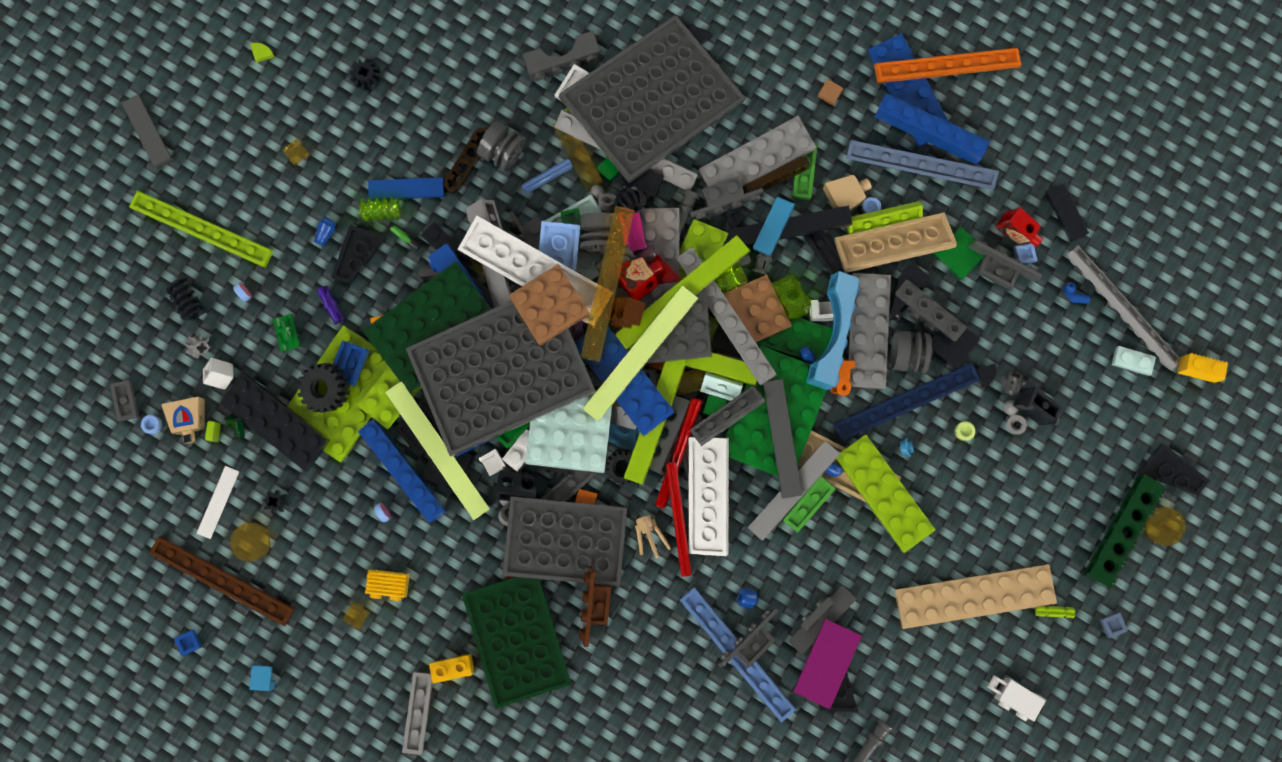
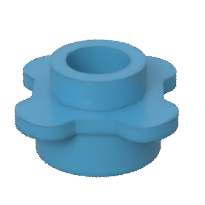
(906, 447)

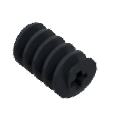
(183, 301)

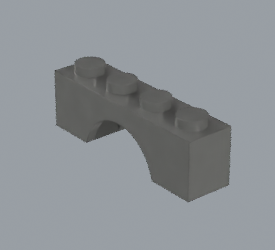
(542, 65)

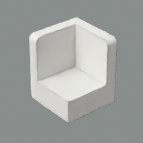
(820, 311)
(217, 373)
(493, 462)

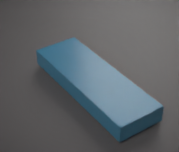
(773, 226)

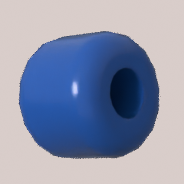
(747, 598)

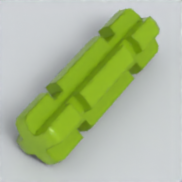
(1055, 611)

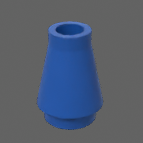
(324, 231)

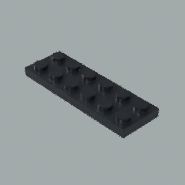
(275, 421)

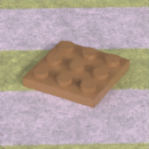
(549, 304)
(759, 308)

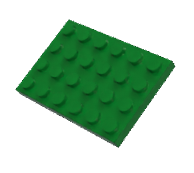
(751, 436)

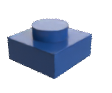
(188, 642)

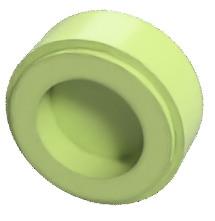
(964, 431)

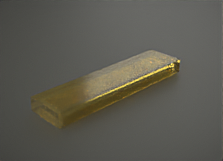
(580, 159)

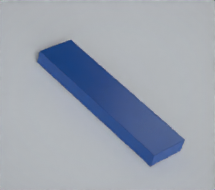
(406, 188)

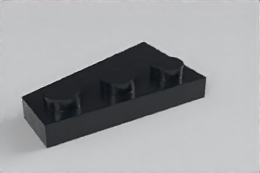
(355, 253)

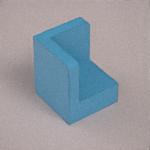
(261, 678)

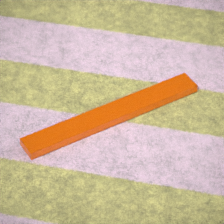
(947, 65)

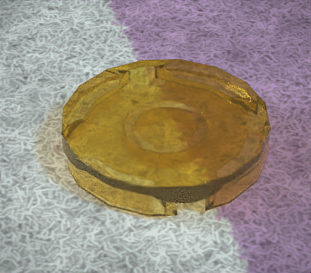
(1165, 526)
(250, 542)

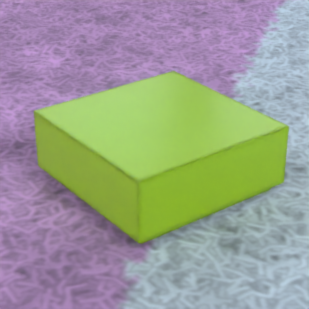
(212, 431)

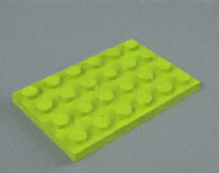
(344, 423)

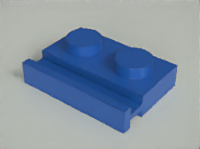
(351, 360)

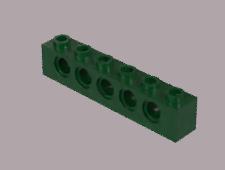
(1114, 535)

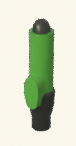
(406, 238)

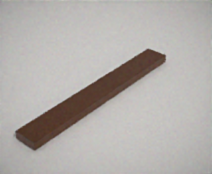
(222, 580)

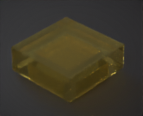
(295, 152)
(356, 615)

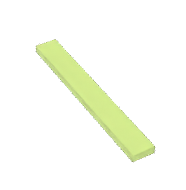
(640, 353)
(437, 450)

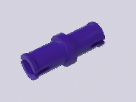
(330, 304)

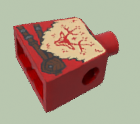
(1019, 227)
(639, 277)

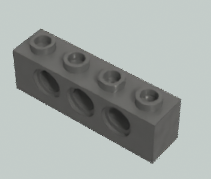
(668, 444)

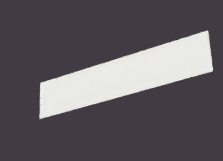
(217, 502)

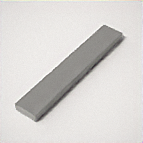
(808, 475)

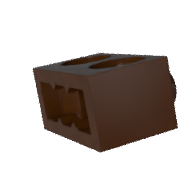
(626, 312)

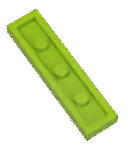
(886, 217)

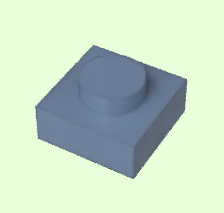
(1113, 625)

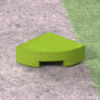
(261, 52)

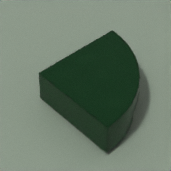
(236, 425)

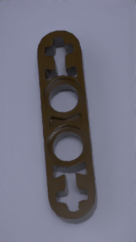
(464, 159)
(778, 175)

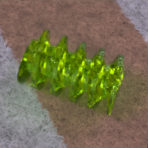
(380, 209)

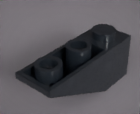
(916, 277)

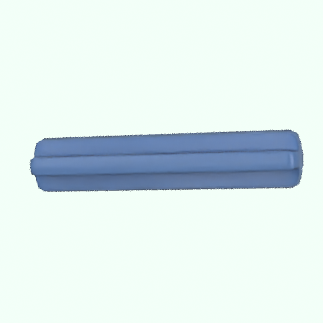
(547, 176)

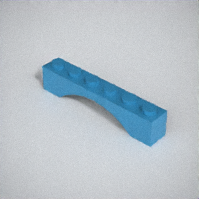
(842, 295)

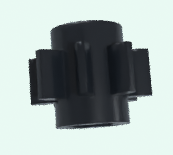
(280, 503)

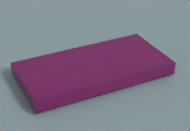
(827, 663)

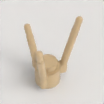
(646, 525)

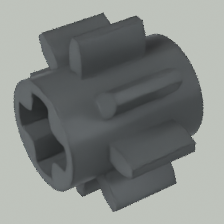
(1012, 383)

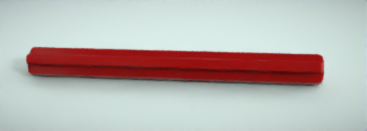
(680, 448)
(678, 518)

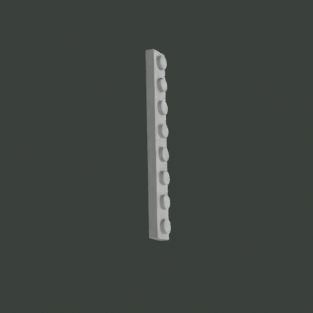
(670, 170)
(1124, 307)
(731, 323)

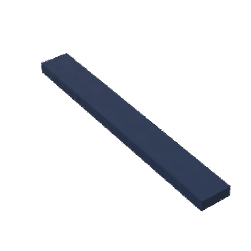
(906, 402)

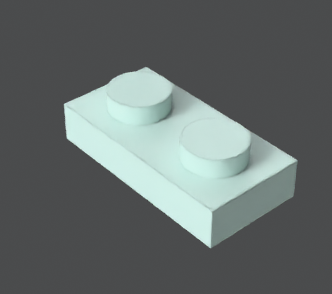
(1133, 360)
(721, 386)

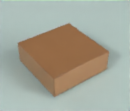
(830, 92)

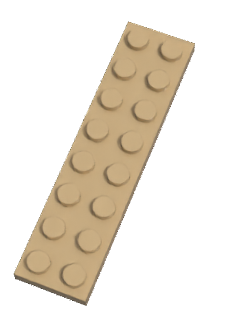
(975, 596)

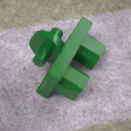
(286, 332)

